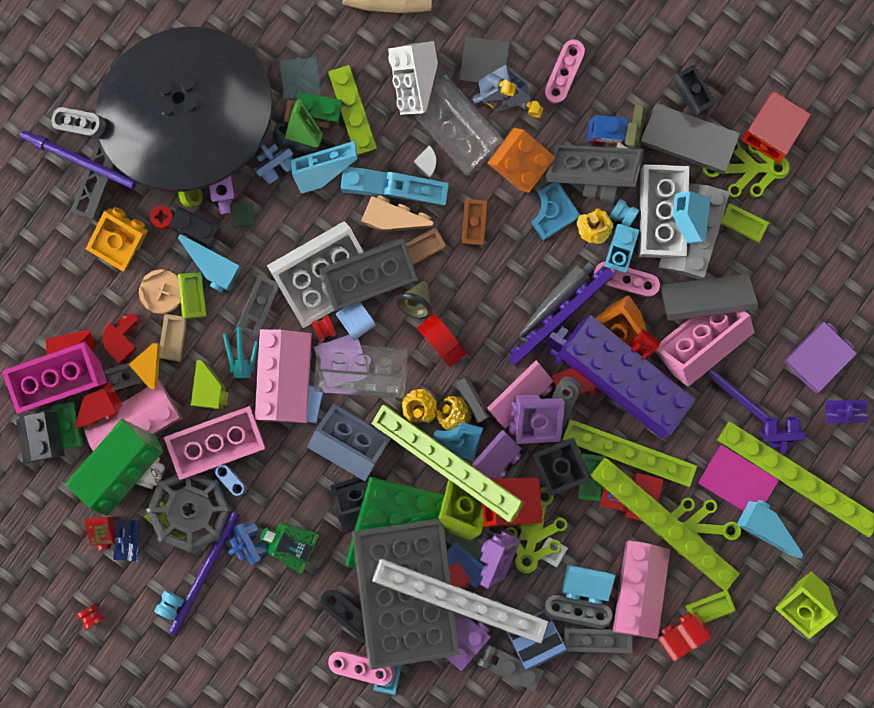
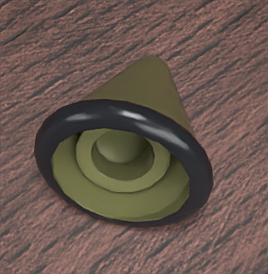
(416, 301)

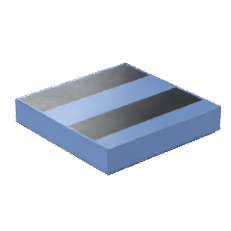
(536, 653)

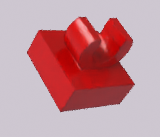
(644, 344)

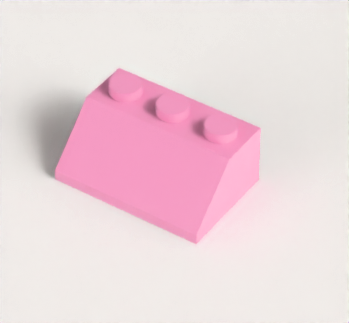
(530, 382)

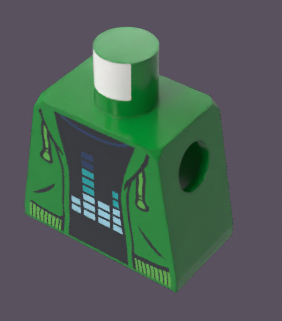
(290, 544)

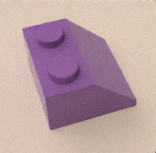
(498, 456)

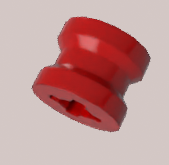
(161, 222)
(324, 328)
(90, 617)

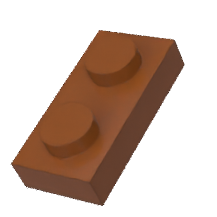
(474, 222)

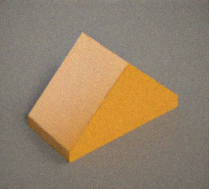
(147, 365)

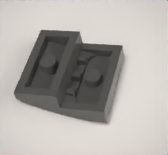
(472, 399)

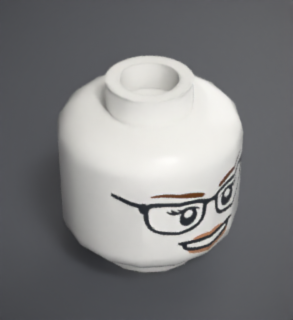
(152, 475)

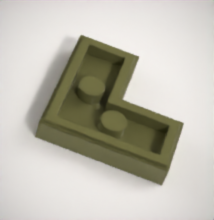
(635, 128)

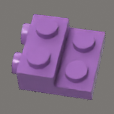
(536, 419)
(498, 555)
(470, 639)

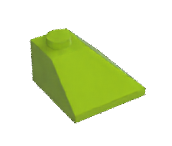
(808, 605)

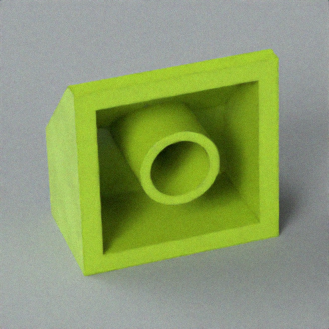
(208, 389)
(461, 512)

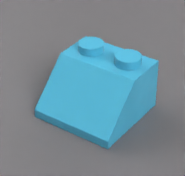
(587, 583)

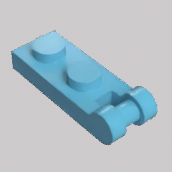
(417, 189)

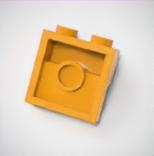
(117, 238)

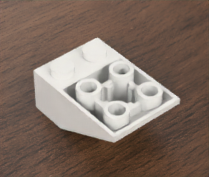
(413, 75)

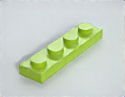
(352, 110)

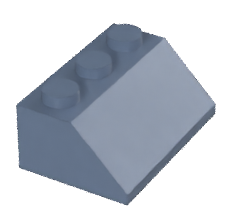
(348, 442)

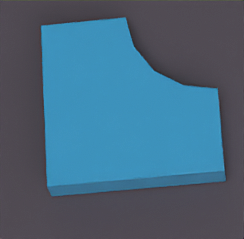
(555, 212)
(461, 440)

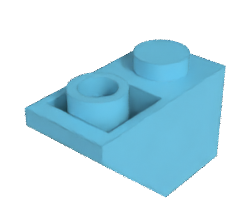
(691, 215)
(621, 248)

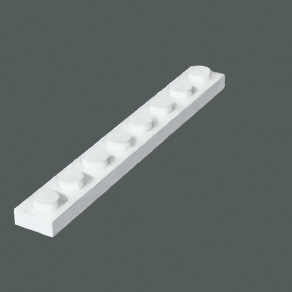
(460, 601)

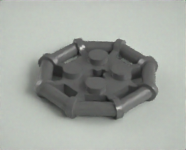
(194, 522)

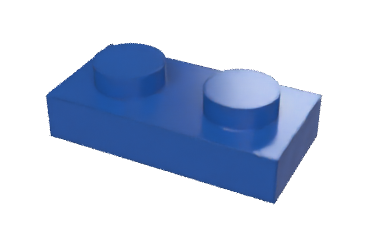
(468, 562)

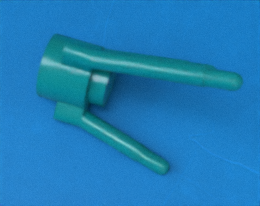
(241, 367)

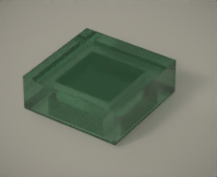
(243, 215)

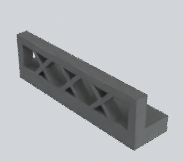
(100, 191)

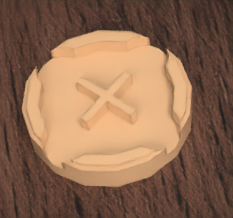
(160, 291)

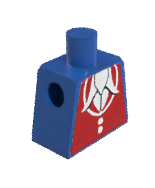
(607, 130)

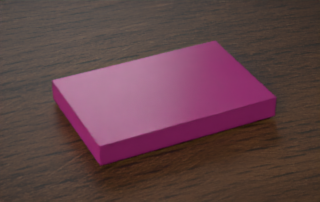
(736, 479)

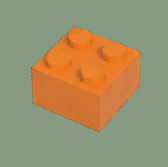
(521, 160)

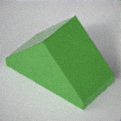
(303, 127)

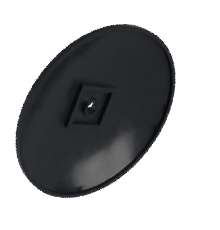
(192, 141)

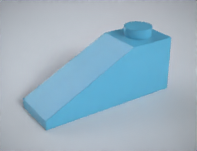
(321, 167)
(365, 182)
(215, 268)
(767, 526)

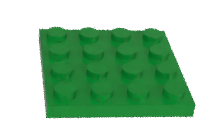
(394, 504)

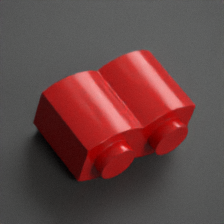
(685, 635)

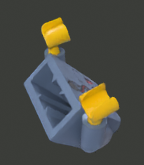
(504, 90)

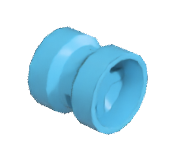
(623, 213)
(168, 610)

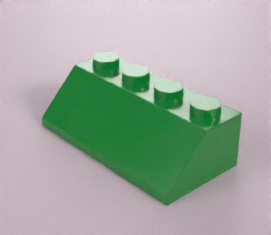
(115, 466)

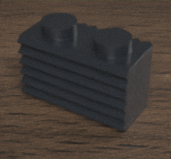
(694, 90)
(195, 227)

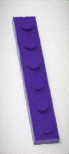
(552, 322)

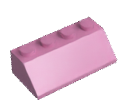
(703, 343)
(283, 376)
(147, 409)
(215, 442)
(641, 589)

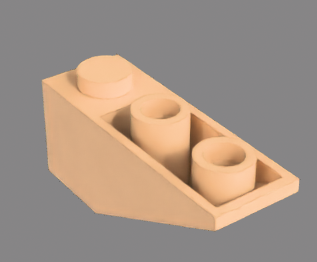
(388, 218)

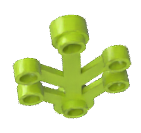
(750, 169)
(695, 528)
(534, 536)

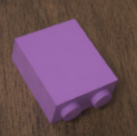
(820, 356)

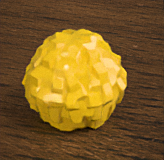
(595, 226)
(419, 406)
(454, 414)

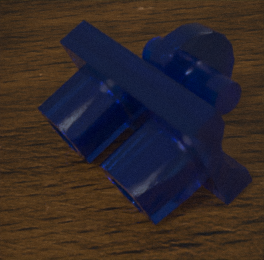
(126, 540)

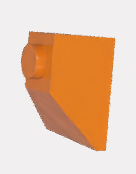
(623, 319)

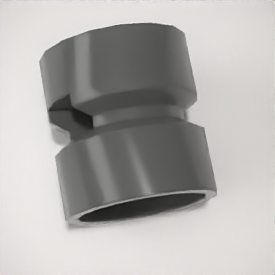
(605, 192)

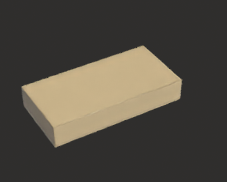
(172, 337)

